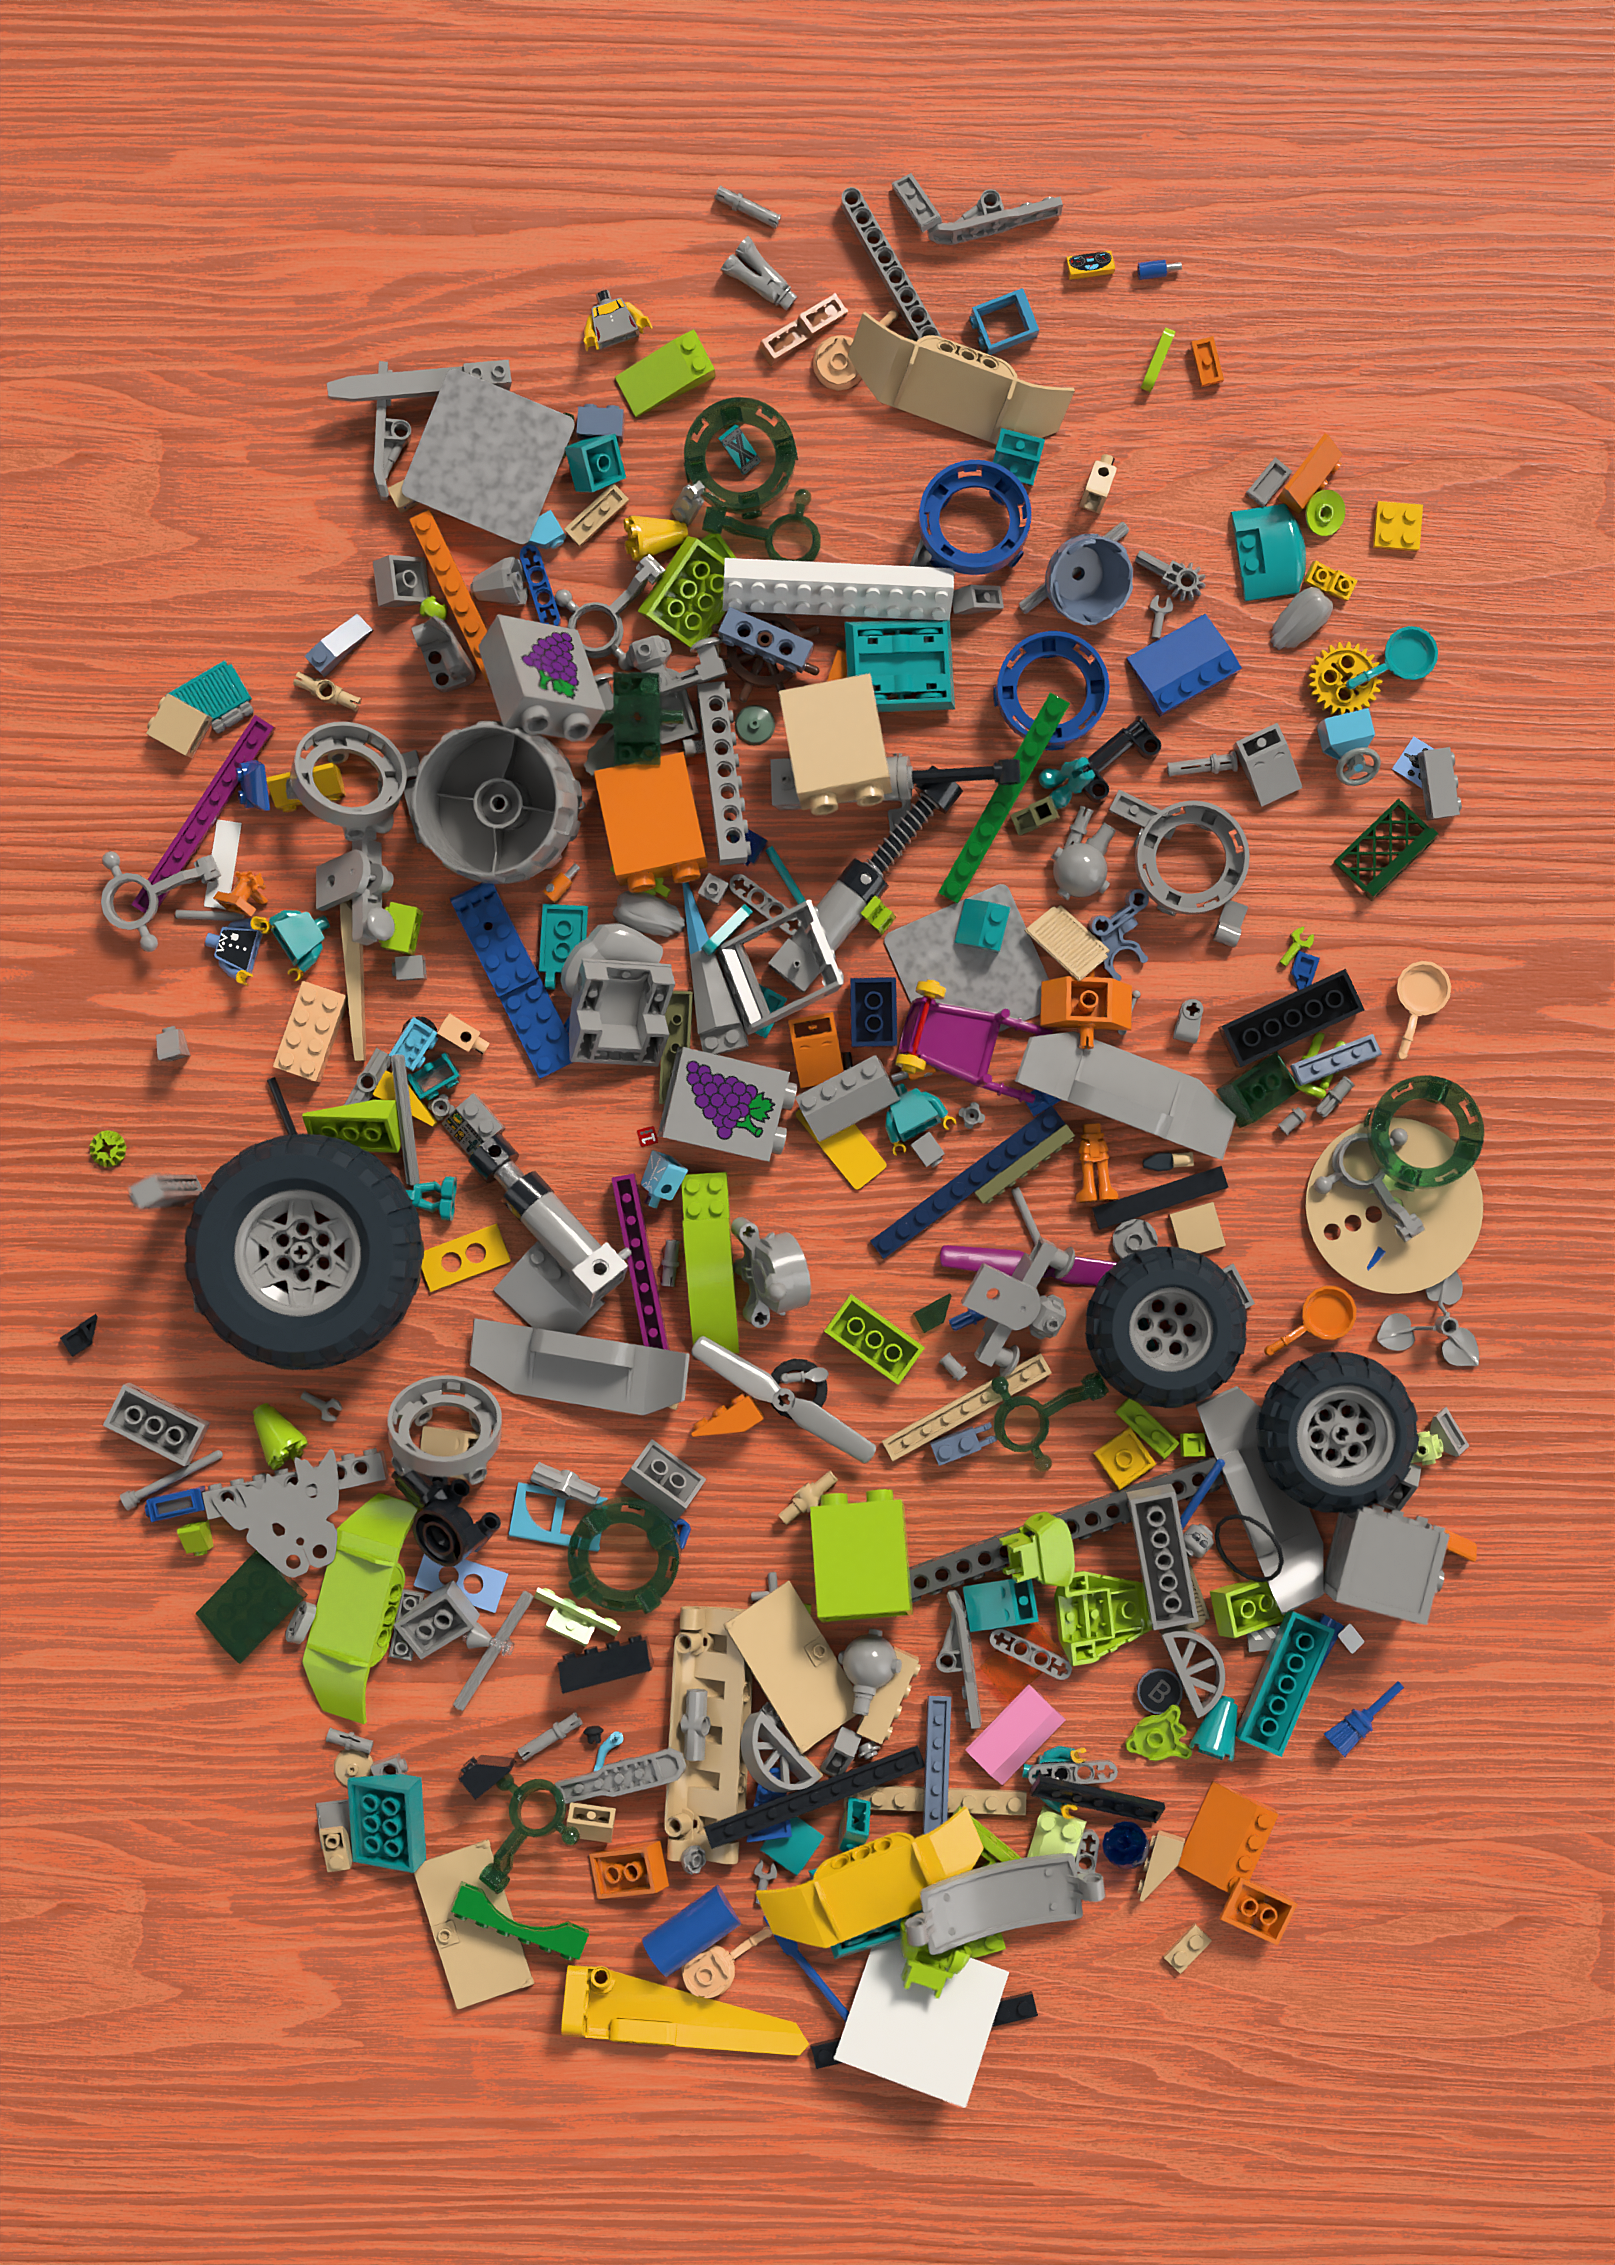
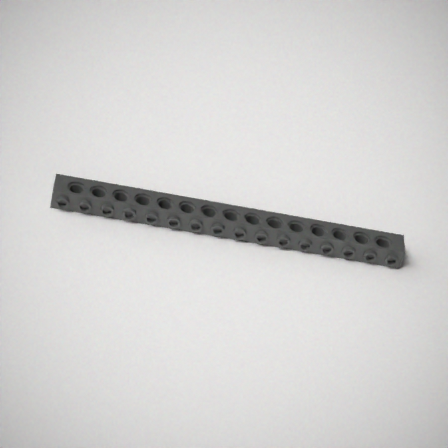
(1076, 1514)

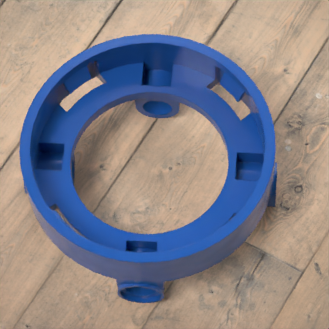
(1003, 488)
(1051, 645)

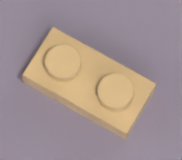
(1187, 1948)

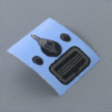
(1408, 762)

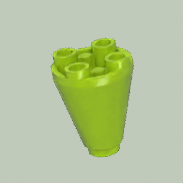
(277, 1436)

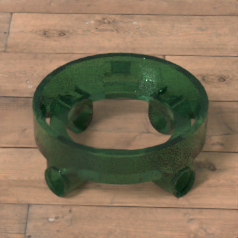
(725, 415)
(1437, 1091)
(661, 1536)

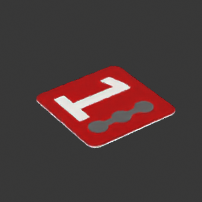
(647, 1136)

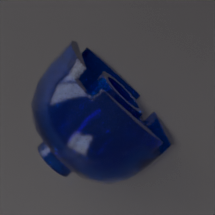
(1126, 1845)

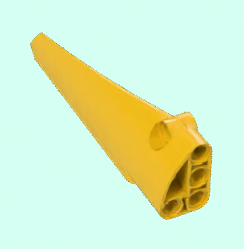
(654, 2014)

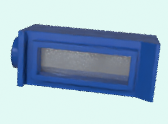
(175, 1504)

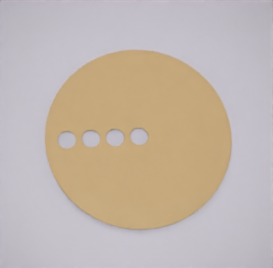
(1448, 1214)

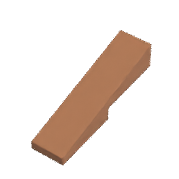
(802, 329)

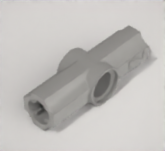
(375, 1068)
(565, 1484)
(695, 1724)

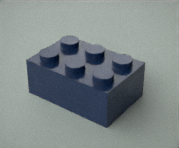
(873, 1012)

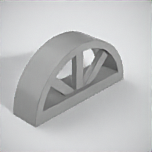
(1180, 1665)
(790, 1758)

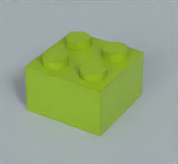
(407, 928)

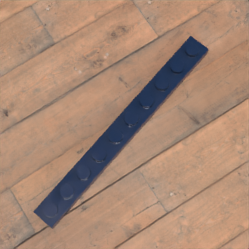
(967, 1182)

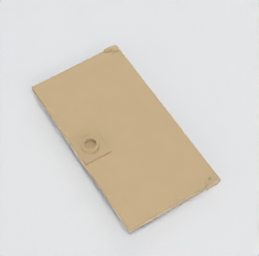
(793, 1666)
(474, 1958)

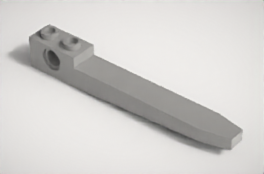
(413, 383)

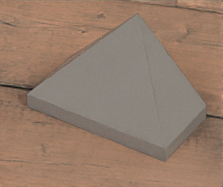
(1448, 1431)

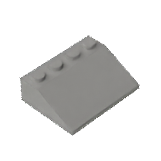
(542, 1293)

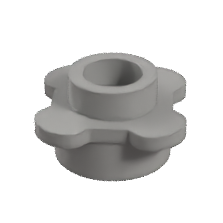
(434, 1106)
(965, 1114)
(868, 1750)

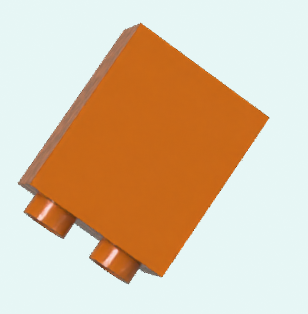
(651, 822)

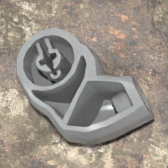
(609, 943)

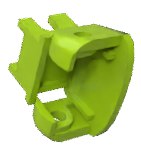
(1045, 1555)
(930, 1969)

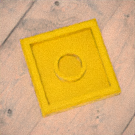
(1124, 1458)

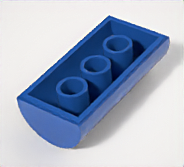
(691, 1931)

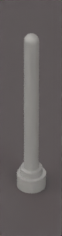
(131, 1498)

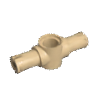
(317, 685)
(807, 1497)

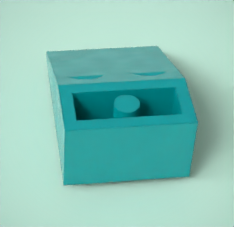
(1000, 1604)

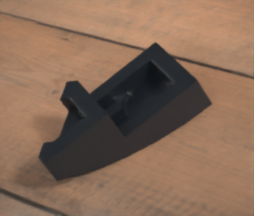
(81, 1336)

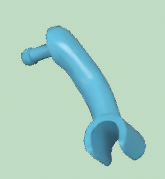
(612, 1741)

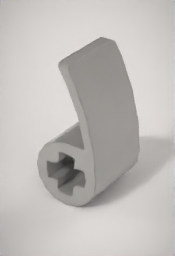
(1229, 924)

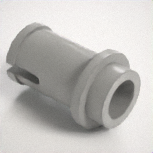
(1292, 1120)
(953, 1367)

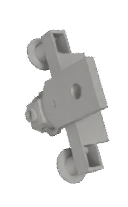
(652, 656)
(1018, 1303)

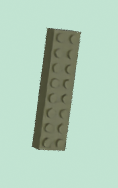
(679, 1022)
(1028, 1161)

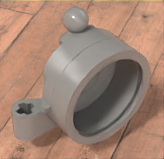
(773, 1270)

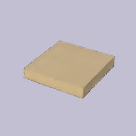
(1198, 1228)

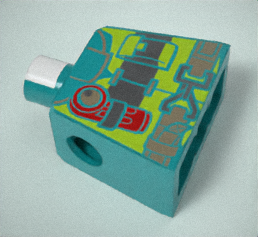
(855, 1834)

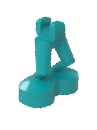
(447, 1190)

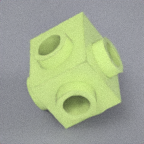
(1429, 1448)

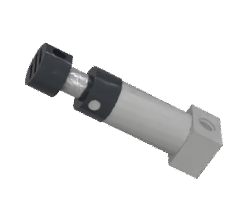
(591, 1267)

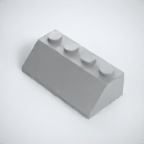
(847, 1098)

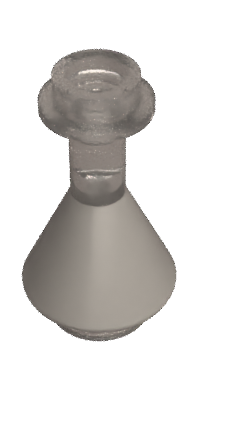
(479, 1637)

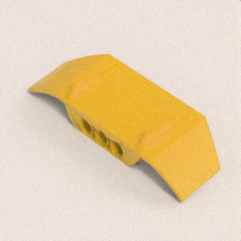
(871, 1883)

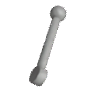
(1135, 994)

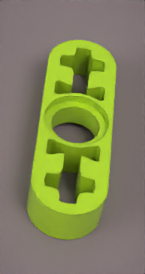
(1158, 359)

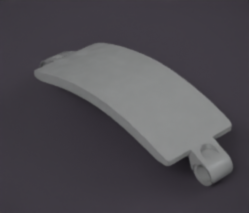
(1001, 1899)

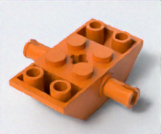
(1065, 1008)

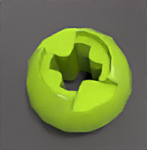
(431, 608)

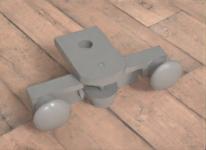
(352, 875)

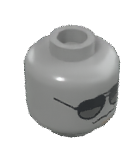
(1197, 1540)

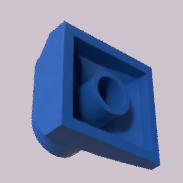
(253, 785)

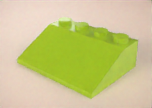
(688, 594)

